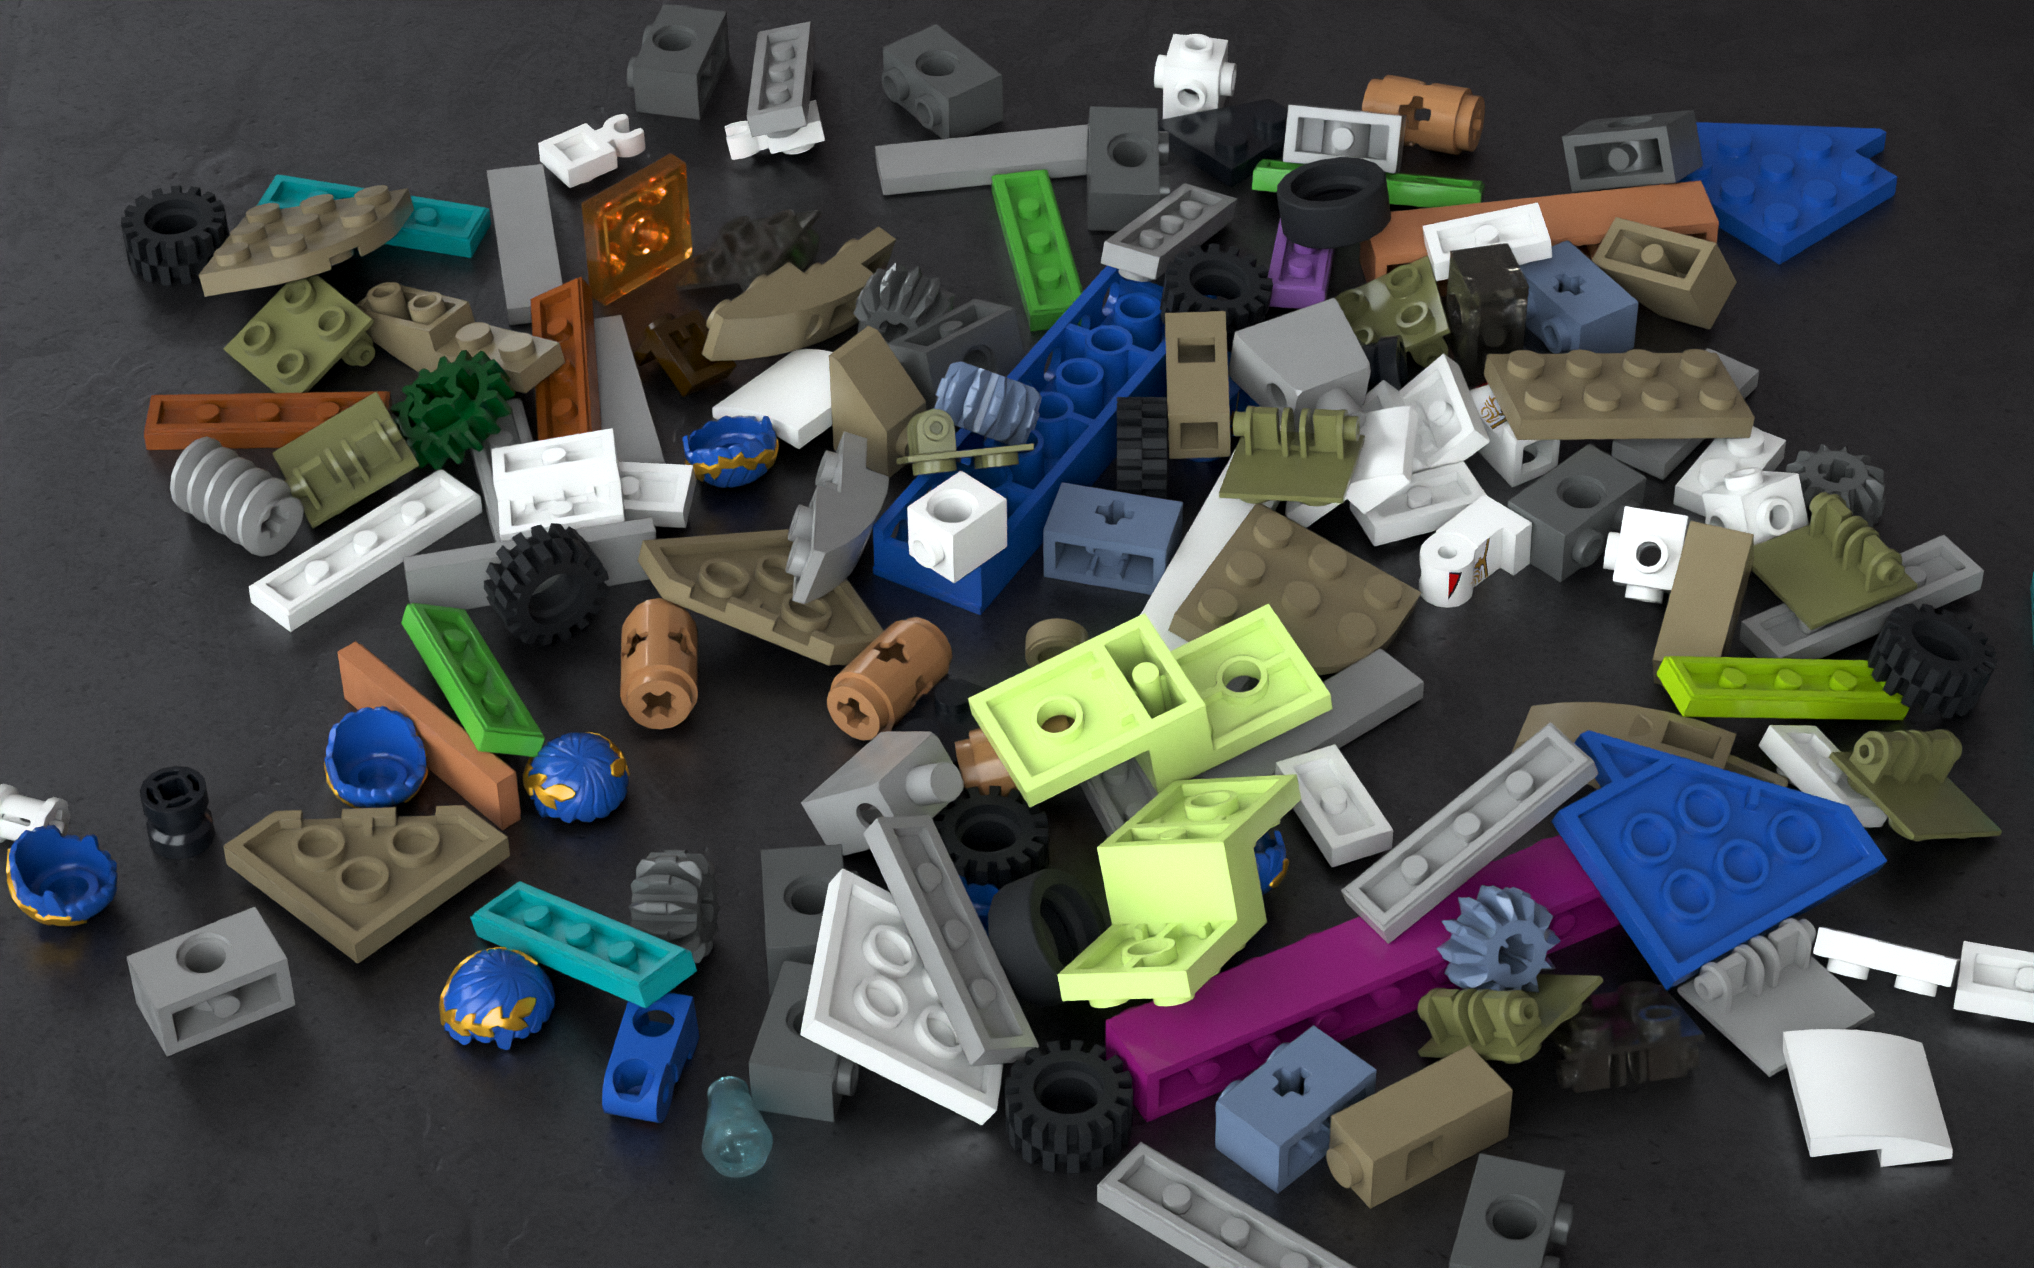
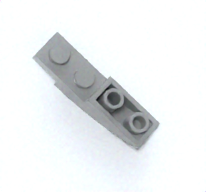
(837, 522)

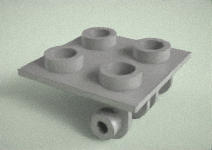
(1773, 990)

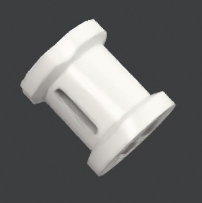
(37, 811)

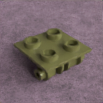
(1400, 304)
(302, 336)
(935, 451)
(345, 459)
(1290, 463)
(1831, 565)
(1910, 783)
(1501, 1022)

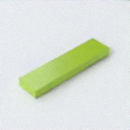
(1777, 688)

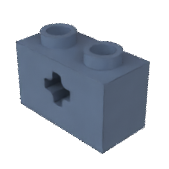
(1578, 304)
(1111, 538)
(1282, 1112)

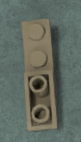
(796, 307)
(427, 325)
(1648, 728)

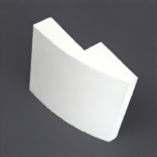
(790, 393)
(1447, 418)
(1381, 467)
(558, 481)
(1866, 1095)

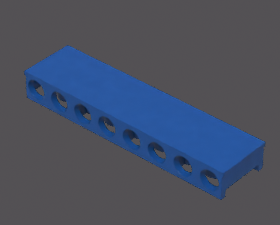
(1075, 438)

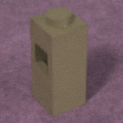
(1197, 385)
(1705, 594)
(1419, 1127)

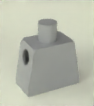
(1302, 362)
(894, 773)

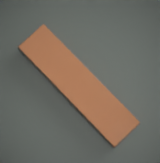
(451, 755)

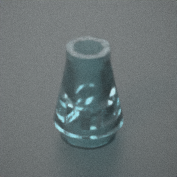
(734, 1131)

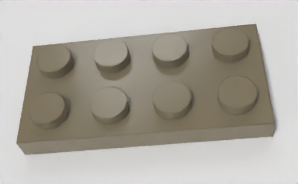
(1617, 395)

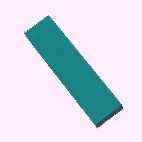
(431, 227)
(584, 944)

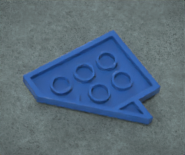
(1789, 182)
(1705, 853)

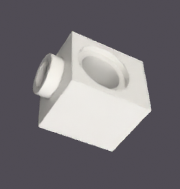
(957, 526)

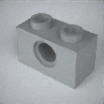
(1334, 132)
(211, 981)

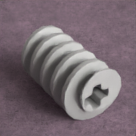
(235, 497)

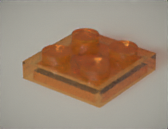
(637, 229)

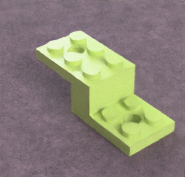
(1149, 704)
(1180, 890)

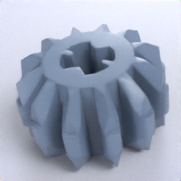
(988, 403)
(1498, 941)

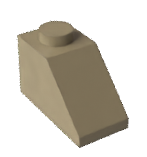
(1667, 271)
(873, 399)

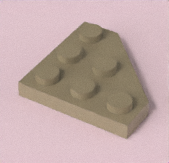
(746, 586)
(366, 872)

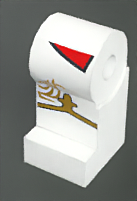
(1504, 450)
(1471, 550)

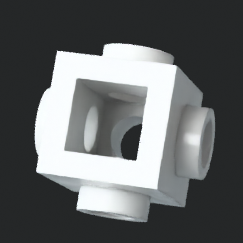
(1194, 75)
(1757, 503)
(1641, 531)

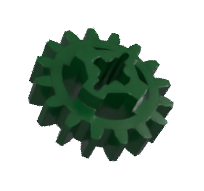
(453, 408)

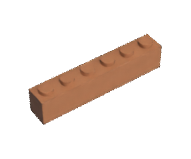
(1572, 217)

